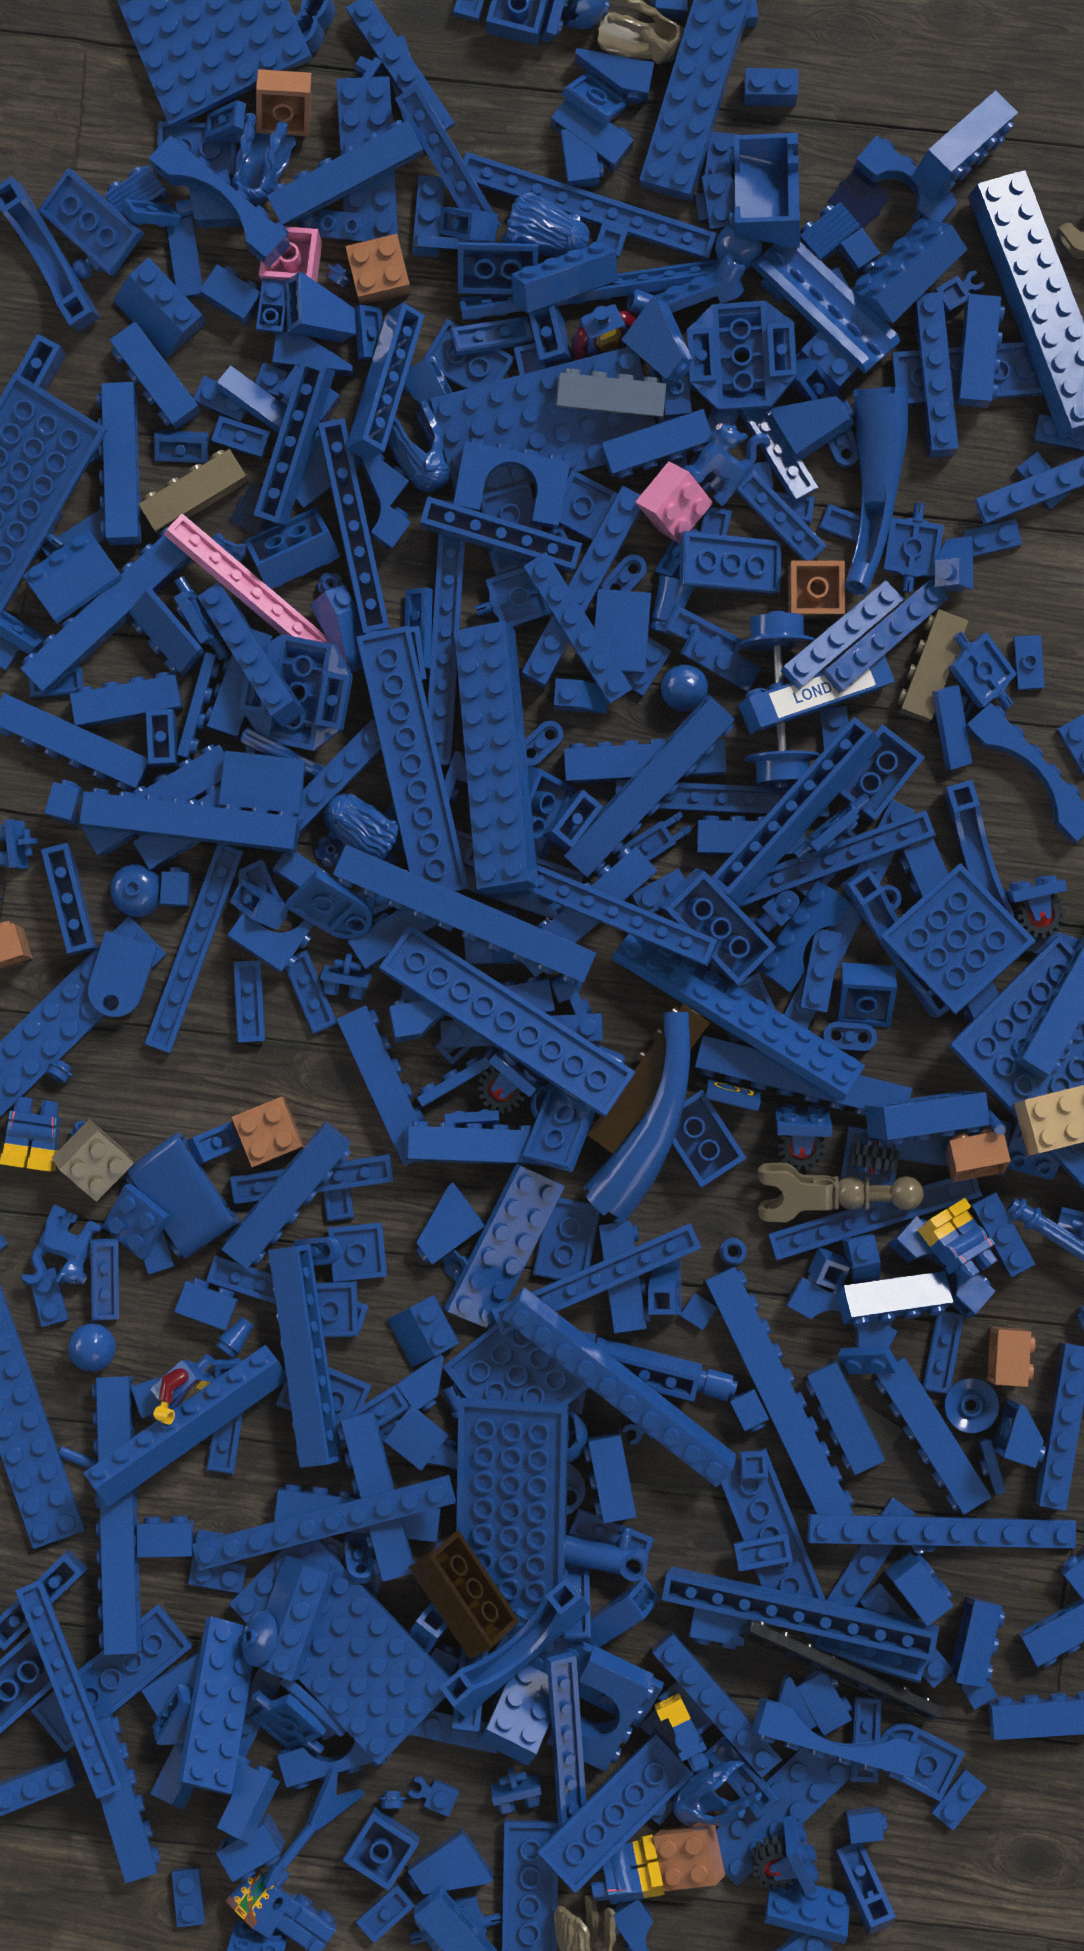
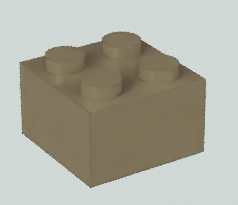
(92, 1160)

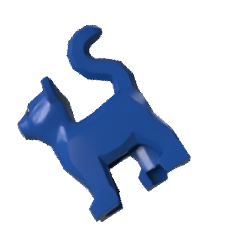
(726, 468)
(65, 1244)

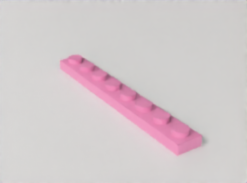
(240, 580)

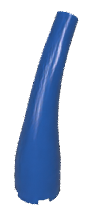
(881, 445)
(635, 1164)

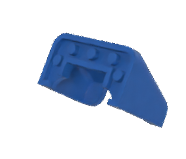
(766, 188)
(184, 1192)

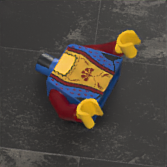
(601, 332)
(181, 1384)

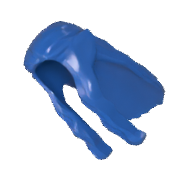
(261, 160)
(545, 224)
(424, 470)
(361, 826)
(698, 1798)

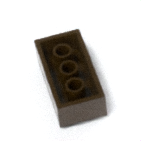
(464, 1594)

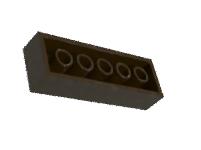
(642, 1088)

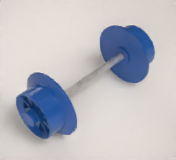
(776, 633)

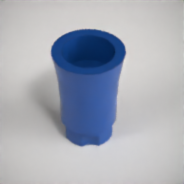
(668, 595)

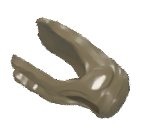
(640, 40)
(576, 1936)

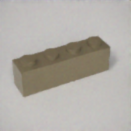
(194, 491)
(932, 665)

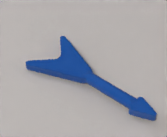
(326, 1808)

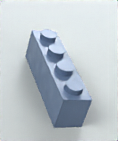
(610, 394)

